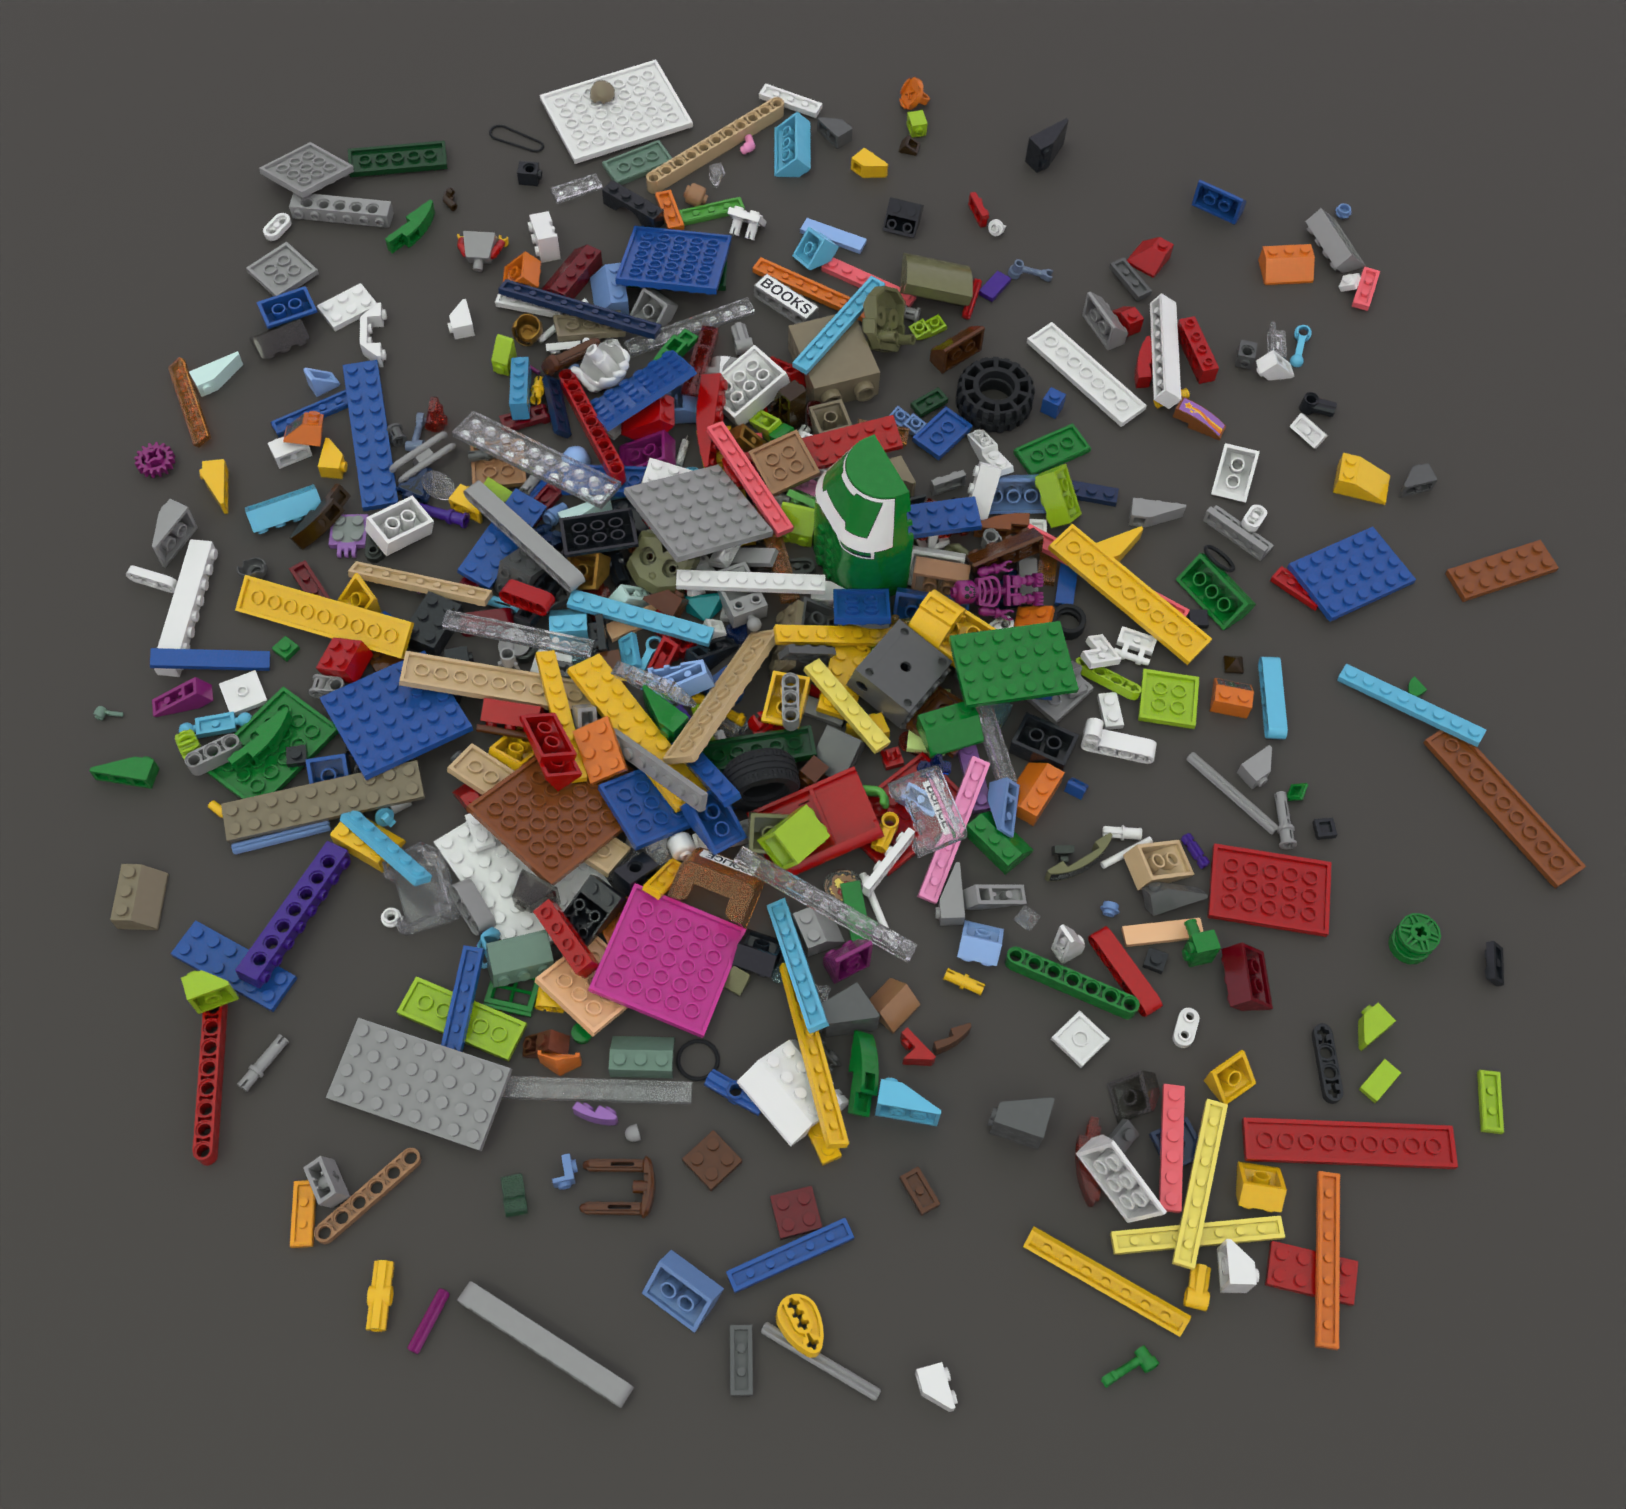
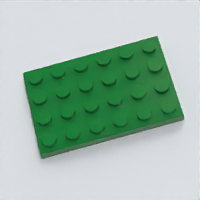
(1013, 664)
(273, 774)

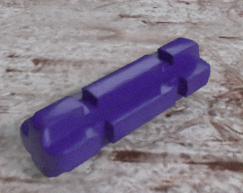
(1195, 850)

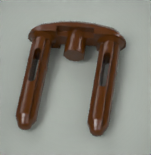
(555, 363)
(645, 1187)

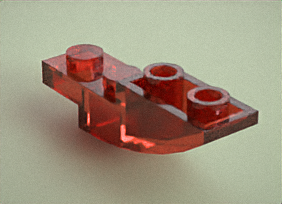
(1086, 1181)

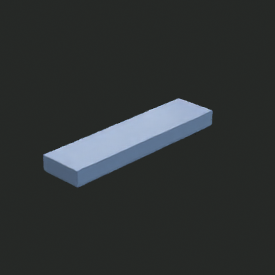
(839, 237)

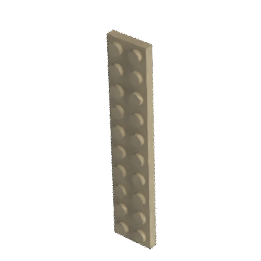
(321, 802)

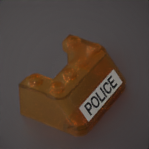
(719, 876)

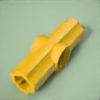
(380, 1296)

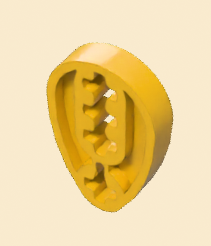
(789, 1326)

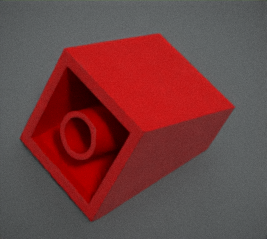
(650, 419)

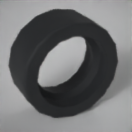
(1075, 611)

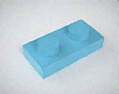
(630, 650)

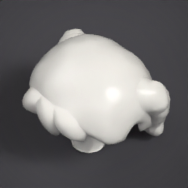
(602, 366)

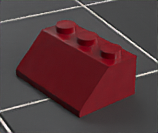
(1246, 978)

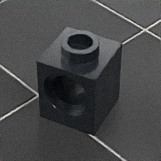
(529, 173)

